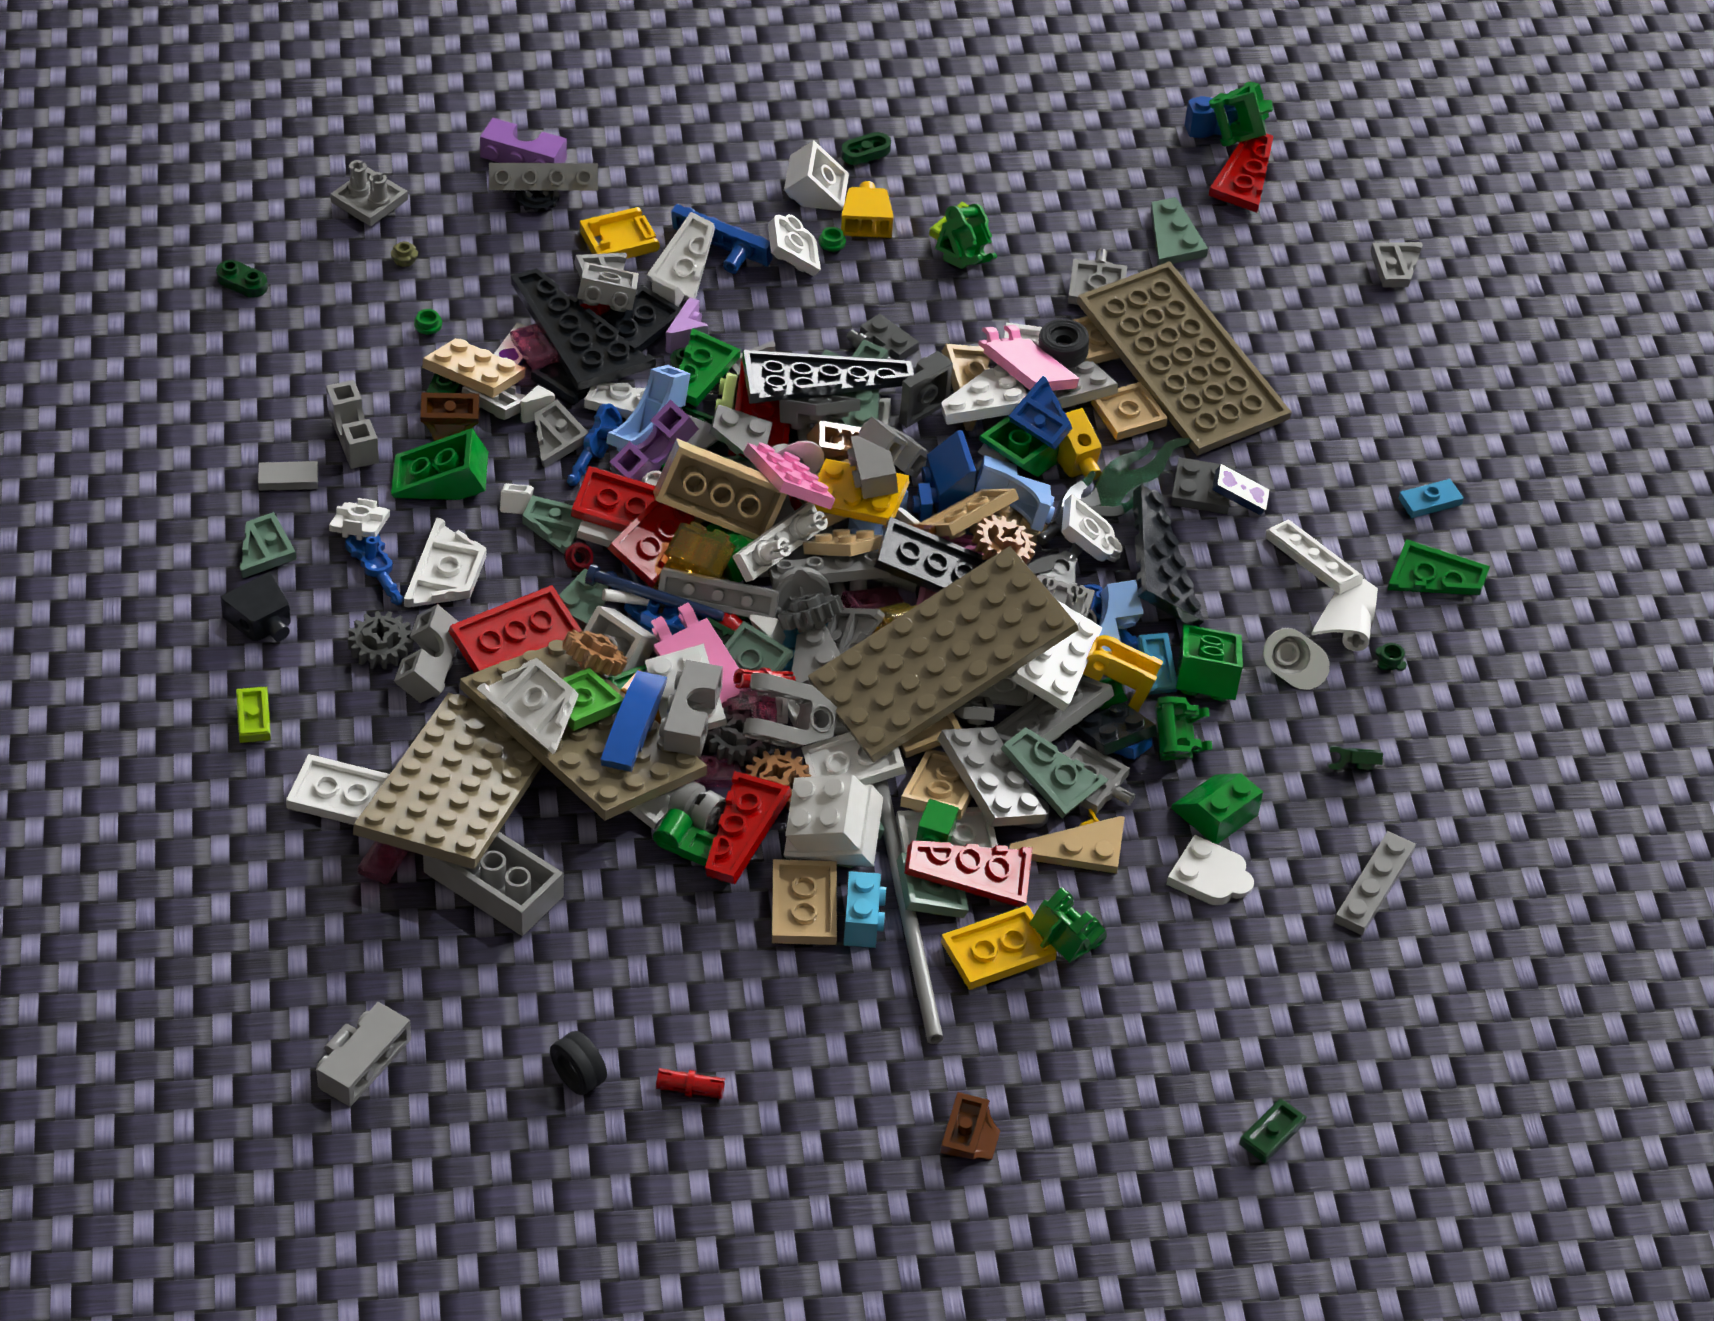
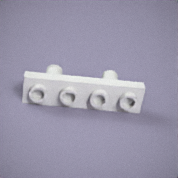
(779, 541)

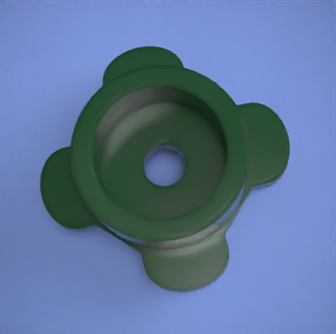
(1391, 657)

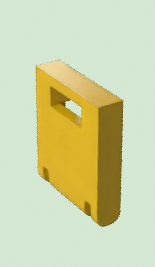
(620, 233)

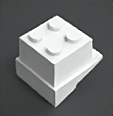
(833, 820)

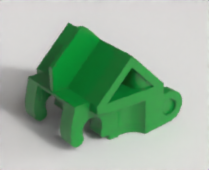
(1251, 111)
(965, 239)
(1176, 730)
(1066, 928)

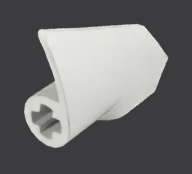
(1351, 615)

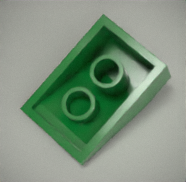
(442, 469)
(1209, 663)

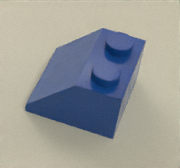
(950, 472)

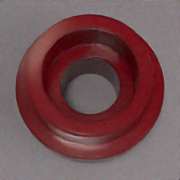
(585, 553)

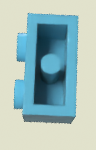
(862, 909)

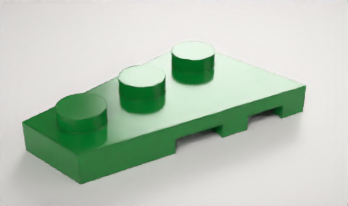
(707, 362)
(1436, 571)

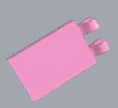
(1026, 359)
(694, 634)

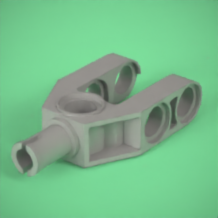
(811, 703)

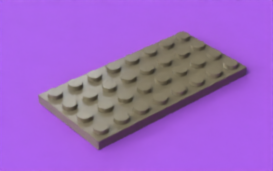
(1184, 358)
(943, 653)
(580, 751)
(451, 787)

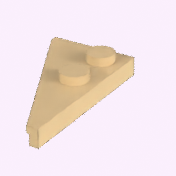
(967, 364)
(1085, 847)

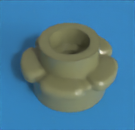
(404, 254)

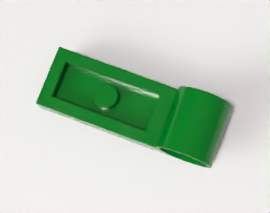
(680, 837)

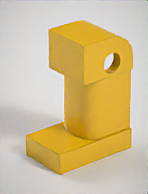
(1124, 666)

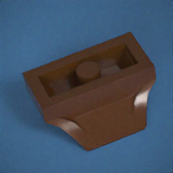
(449, 412)
(970, 1129)

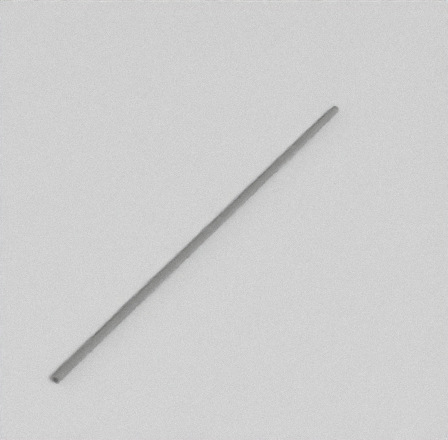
(893, 847)

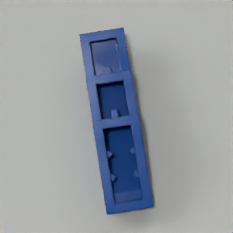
(633, 721)

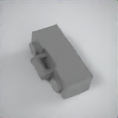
(362, 1053)

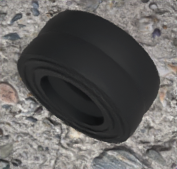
(1065, 332)
(578, 1062)

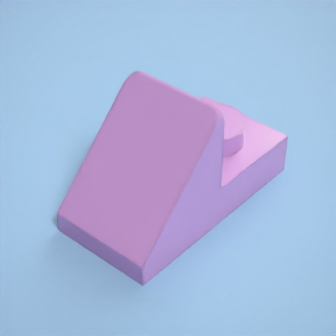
(679, 331)

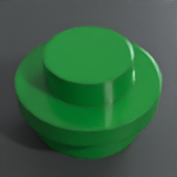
(832, 239)
(428, 322)

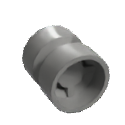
(701, 806)

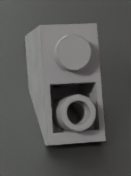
(874, 468)

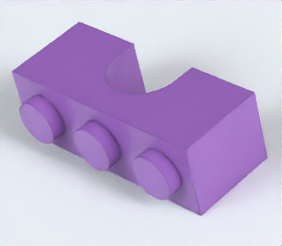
(501, 145)
(648, 456)

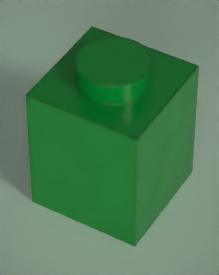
(937, 822)

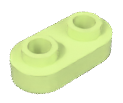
(728, 389)

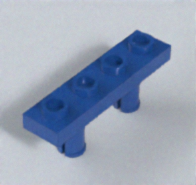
(731, 238)

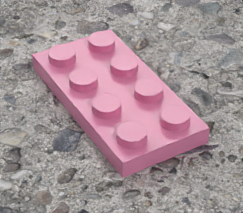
(789, 474)

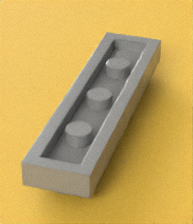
(720, 593)
(1374, 883)

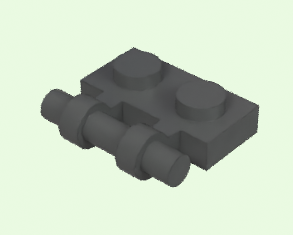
(886, 335)

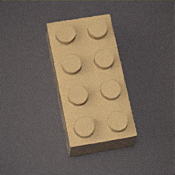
(718, 490)

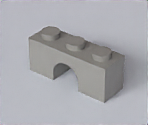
(353, 430)
(905, 451)
(426, 669)
(695, 687)

